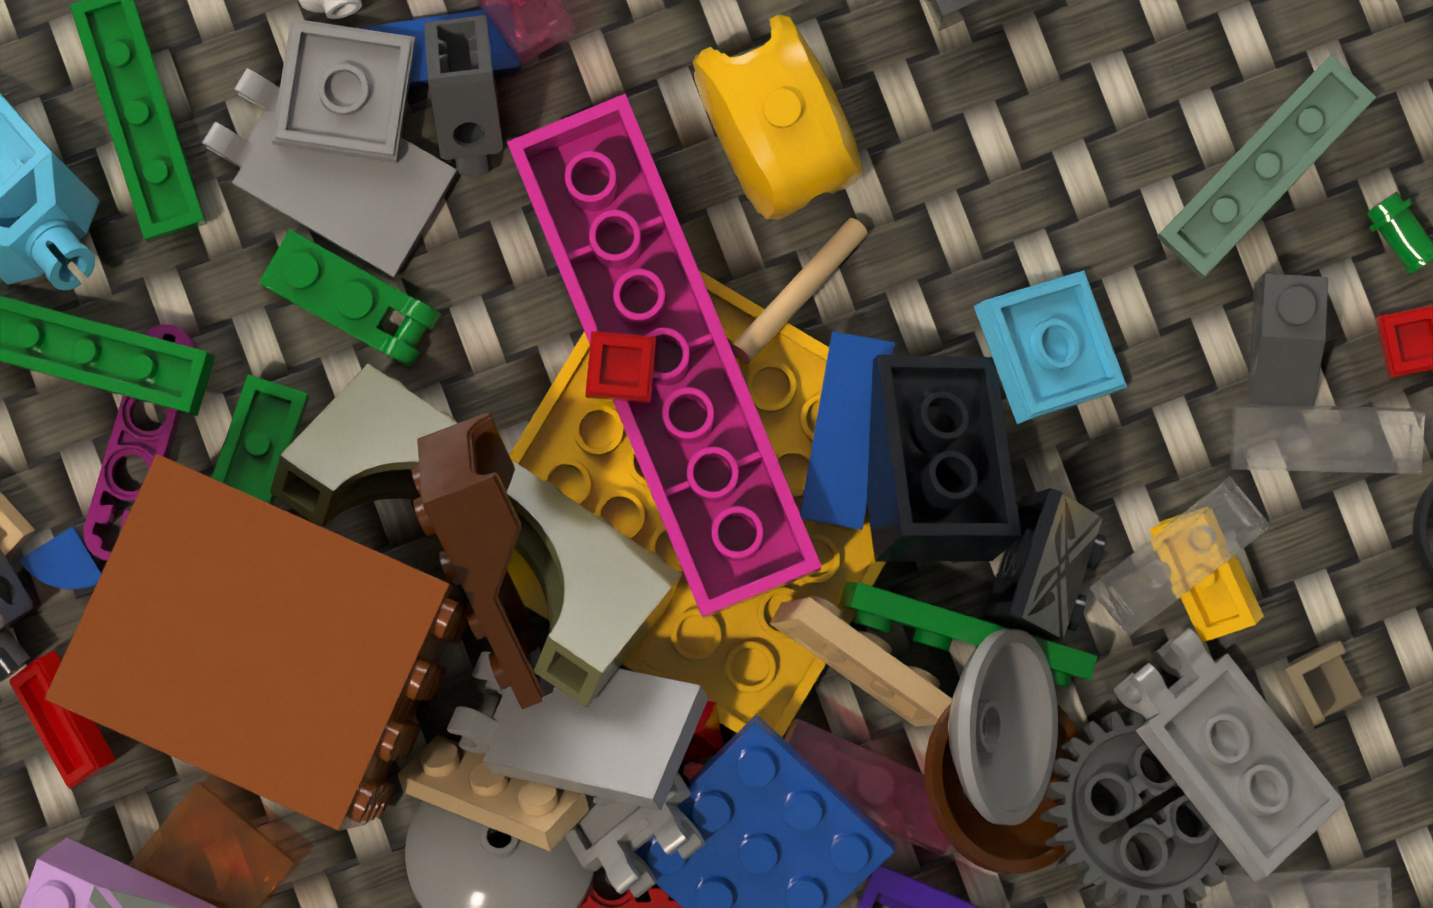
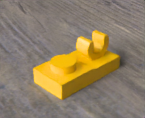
(1221, 600)

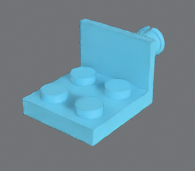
(41, 208)

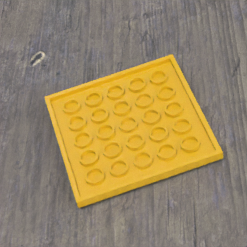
(589, 458)

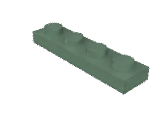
(1266, 167)

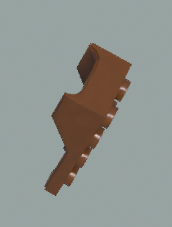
(466, 503)

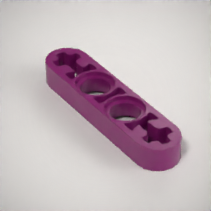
(125, 442)

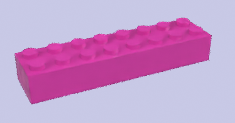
(701, 431)

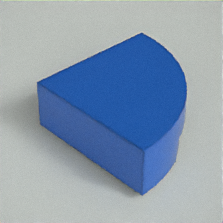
(64, 562)

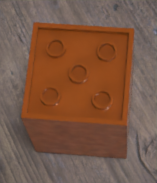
(260, 647)

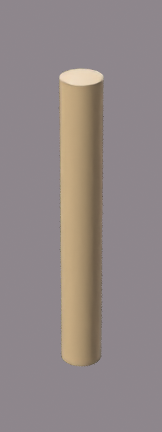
(799, 290)

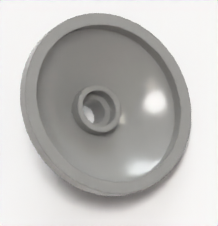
(1005, 727)
(458, 868)

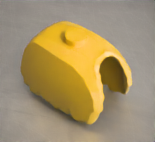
(778, 121)

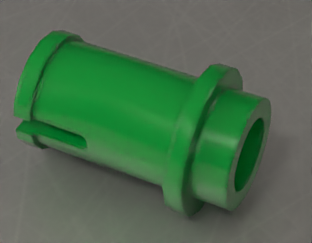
(1402, 232)

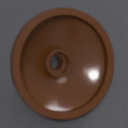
(985, 844)

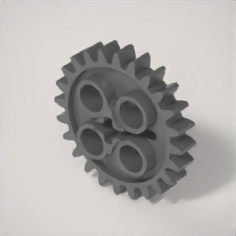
(1173, 861)

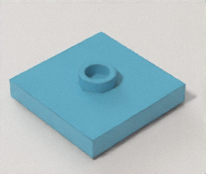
(1050, 346)

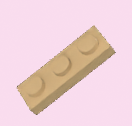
(862, 659)
(465, 786)

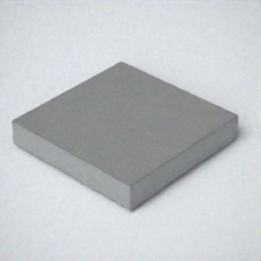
(343, 90)

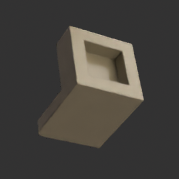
(1318, 683)

